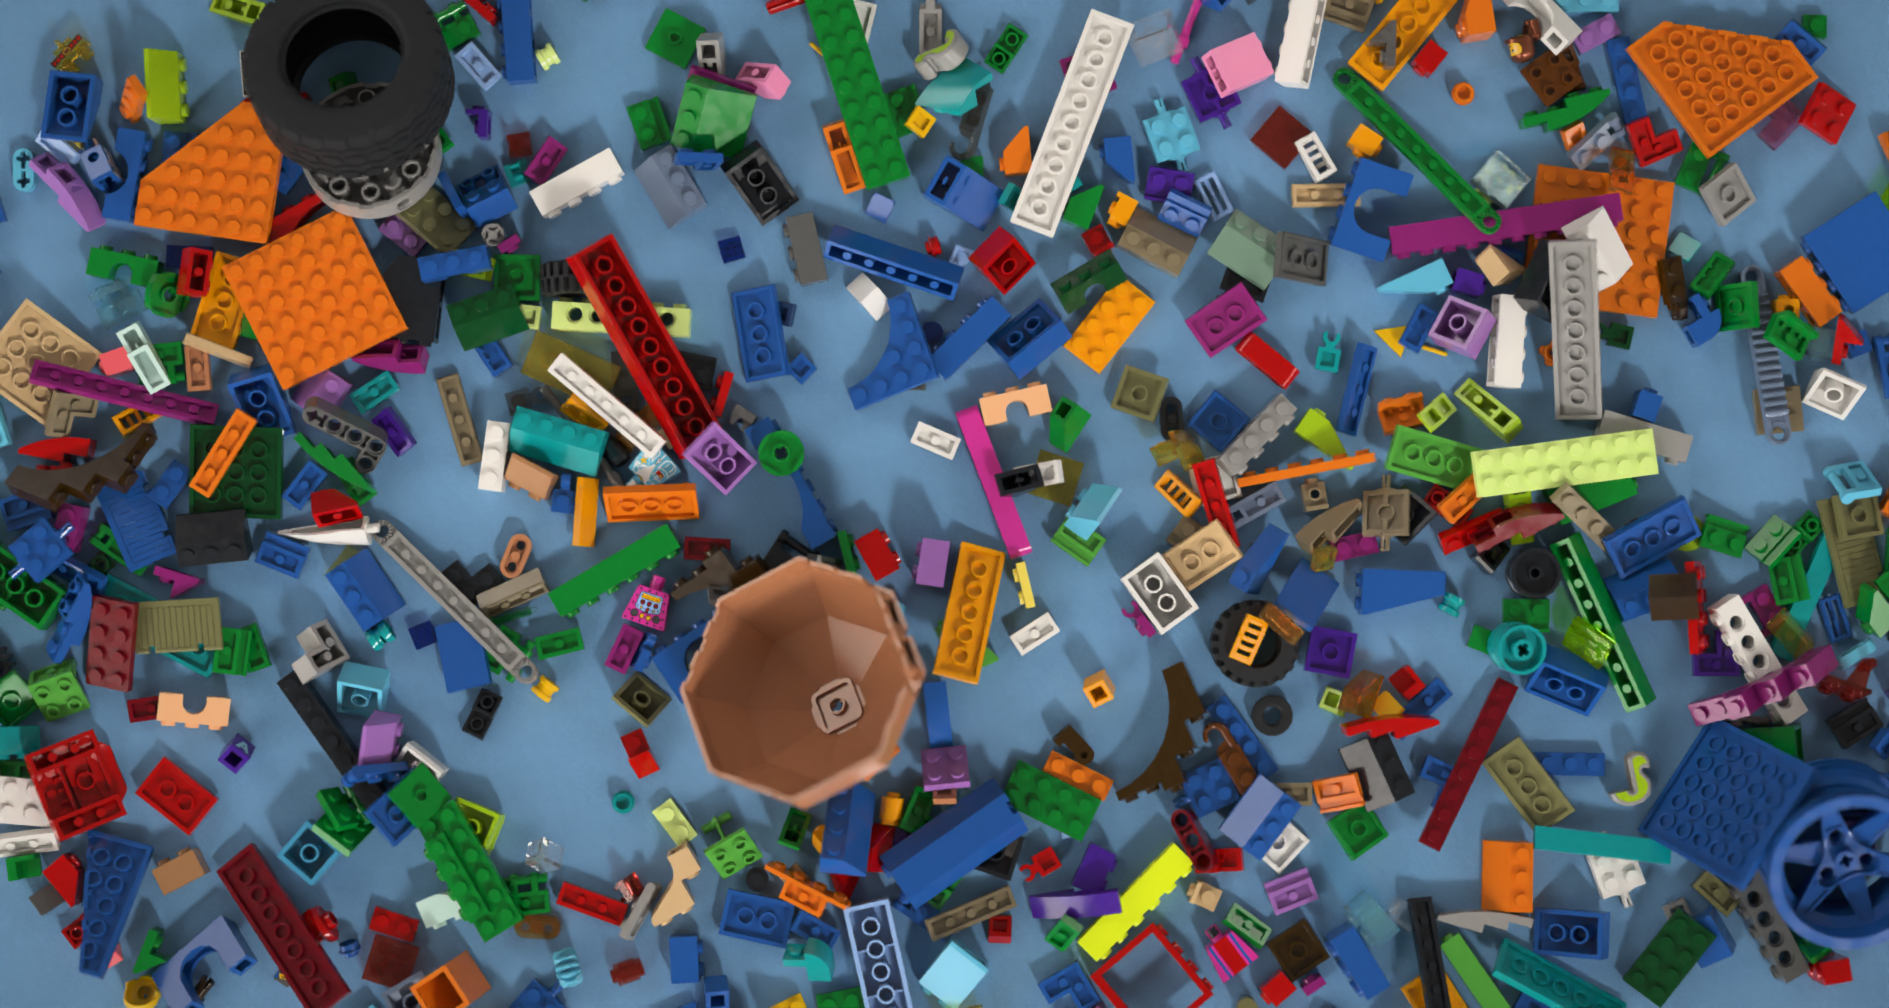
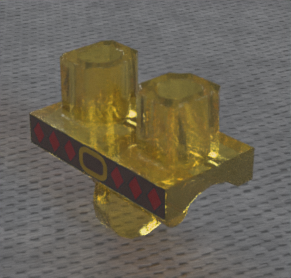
(69, 51)

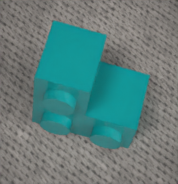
(19, 740)

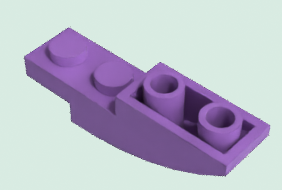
(72, 191)

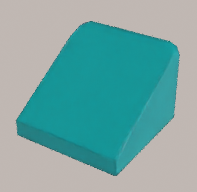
(1684, 246)

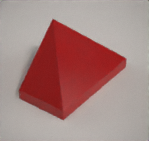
(844, 883)

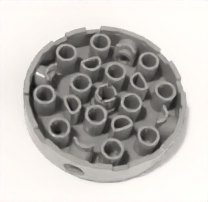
(381, 193)

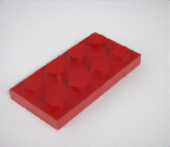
(1696, 627)

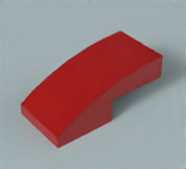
(1228, 860)

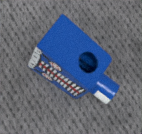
(102, 167)

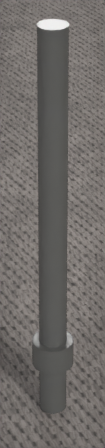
(614, 476)

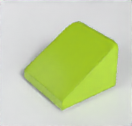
(1330, 701)

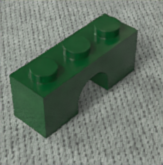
(1100, 270)

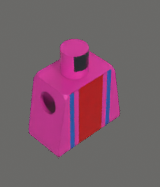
(1228, 952)

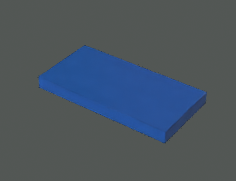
(760, 333)
(1651, 536)

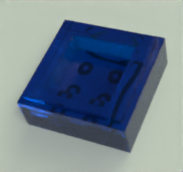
(731, 249)

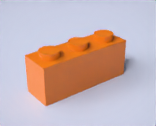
(1802, 283)

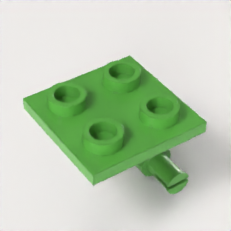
(732, 851)

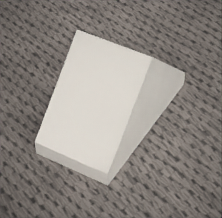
(869, 296)

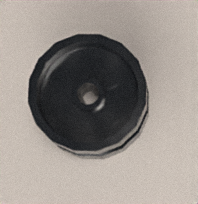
(1545, 567)

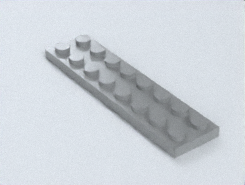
(1575, 329)

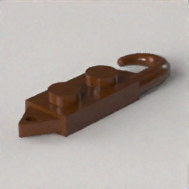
(1232, 757)

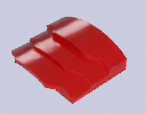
(77, 784)

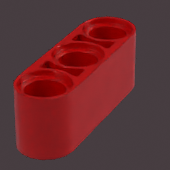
(1267, 360)

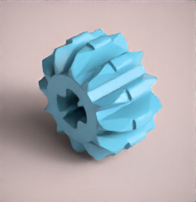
(567, 967)

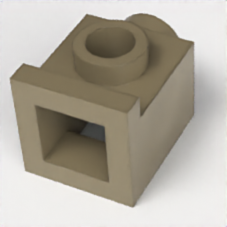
(1310, 503)

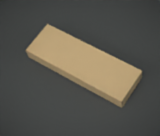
(1318, 195)
(217, 350)

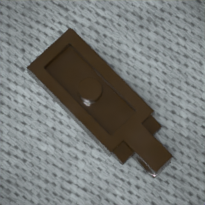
(1673, 286)

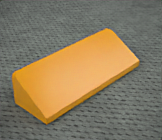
(585, 512)

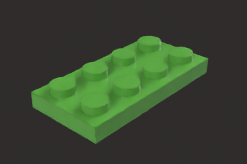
(1429, 457)

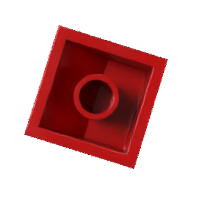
(1002, 260)

